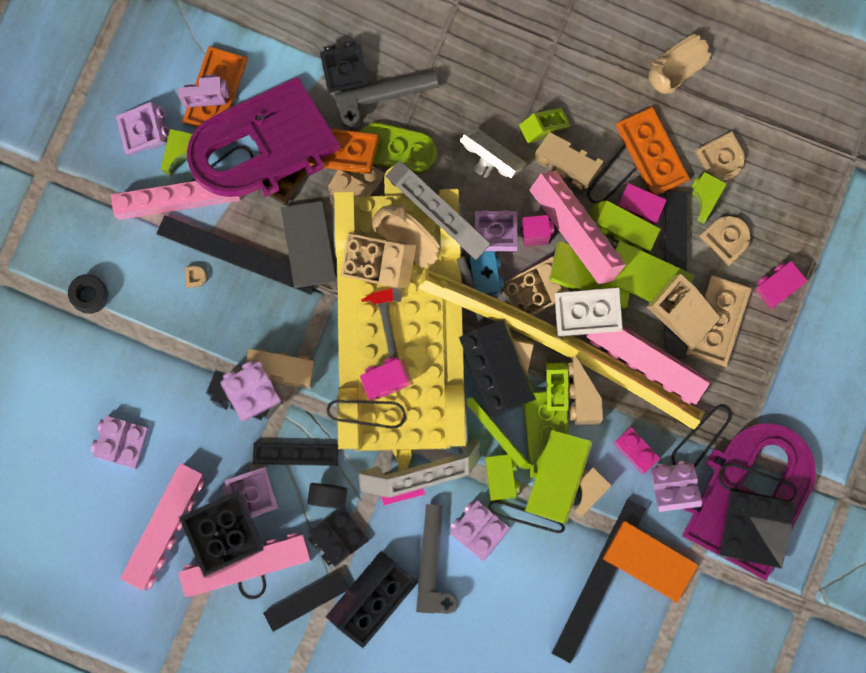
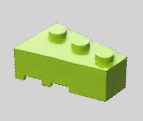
(623, 226)

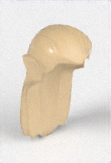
(678, 64)
(397, 225)

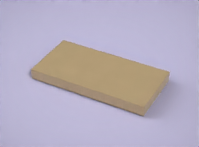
(729, 303)

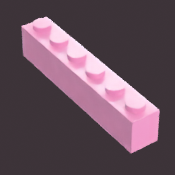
(164, 200)
(577, 227)
(653, 362)
(162, 527)
(274, 557)

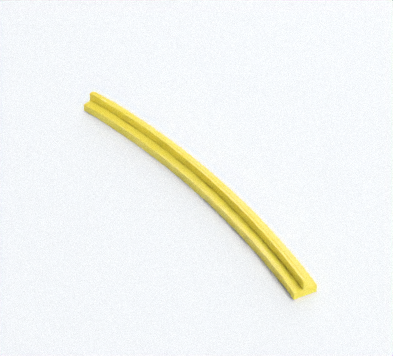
(566, 345)

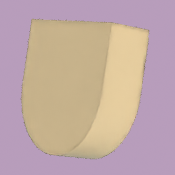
(195, 276)

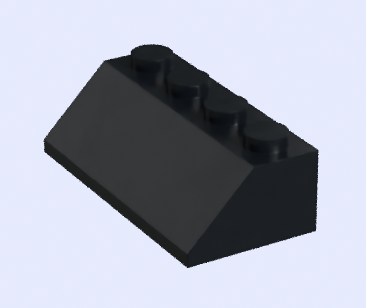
(497, 368)
(371, 599)

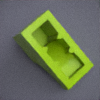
(540, 124)
(175, 150)
(707, 193)
(557, 386)

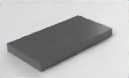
(308, 244)

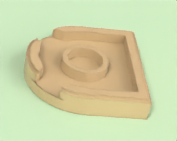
(722, 157)
(727, 238)

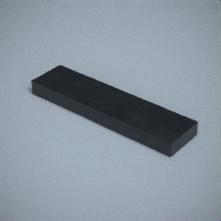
(295, 454)
(305, 601)

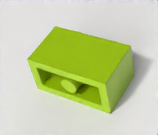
(501, 477)

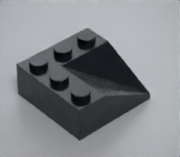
(220, 399)
(756, 529)
(222, 534)

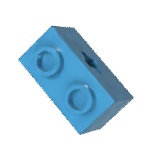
(490, 262)

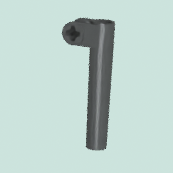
(350, 100)
(427, 597)

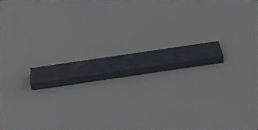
(229, 252)
(675, 255)
(593, 590)

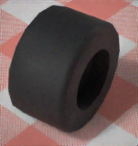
(80, 283)
(327, 495)

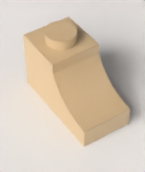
(592, 488)

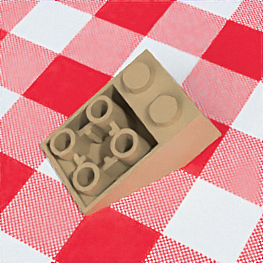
(378, 260)
(533, 290)
(683, 310)
(586, 399)

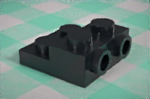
(343, 67)
(337, 537)

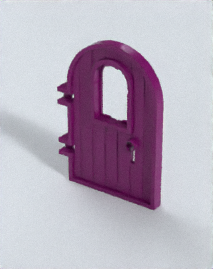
(282, 140)
(706, 526)

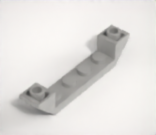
(438, 210)
(422, 476)

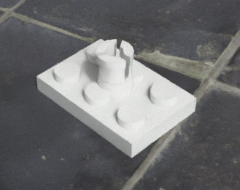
(491, 154)
(588, 312)

